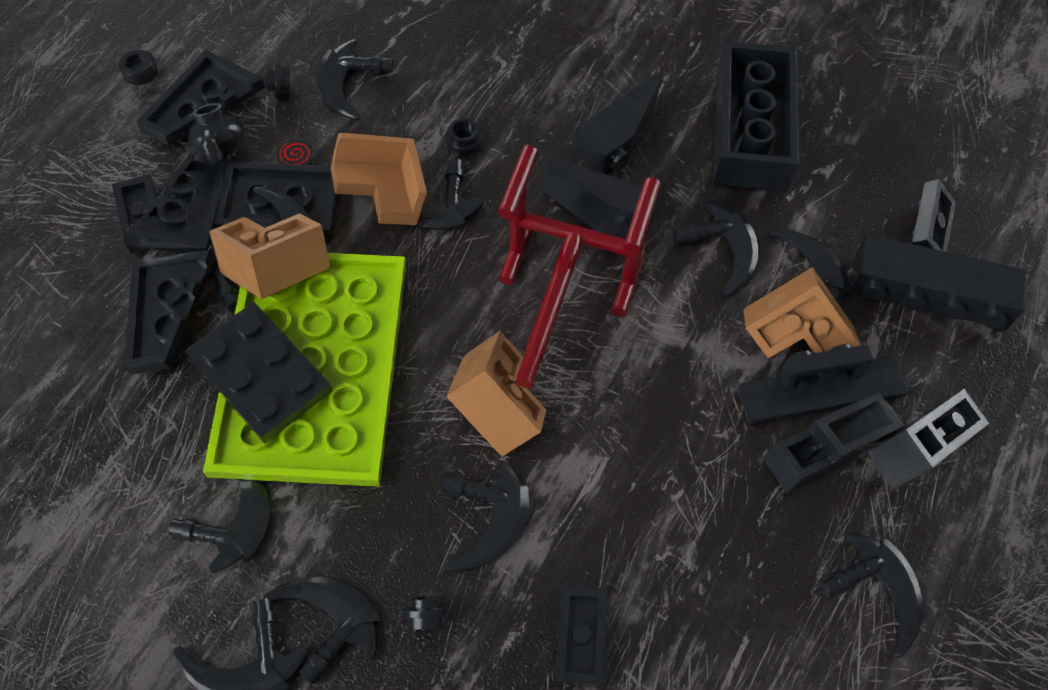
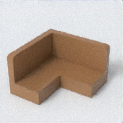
(381, 169)
(270, 256)
(797, 312)
(492, 399)

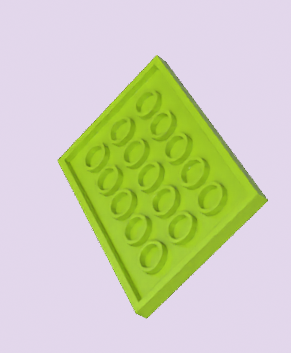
(349, 333)

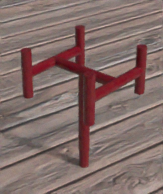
(521, 227)

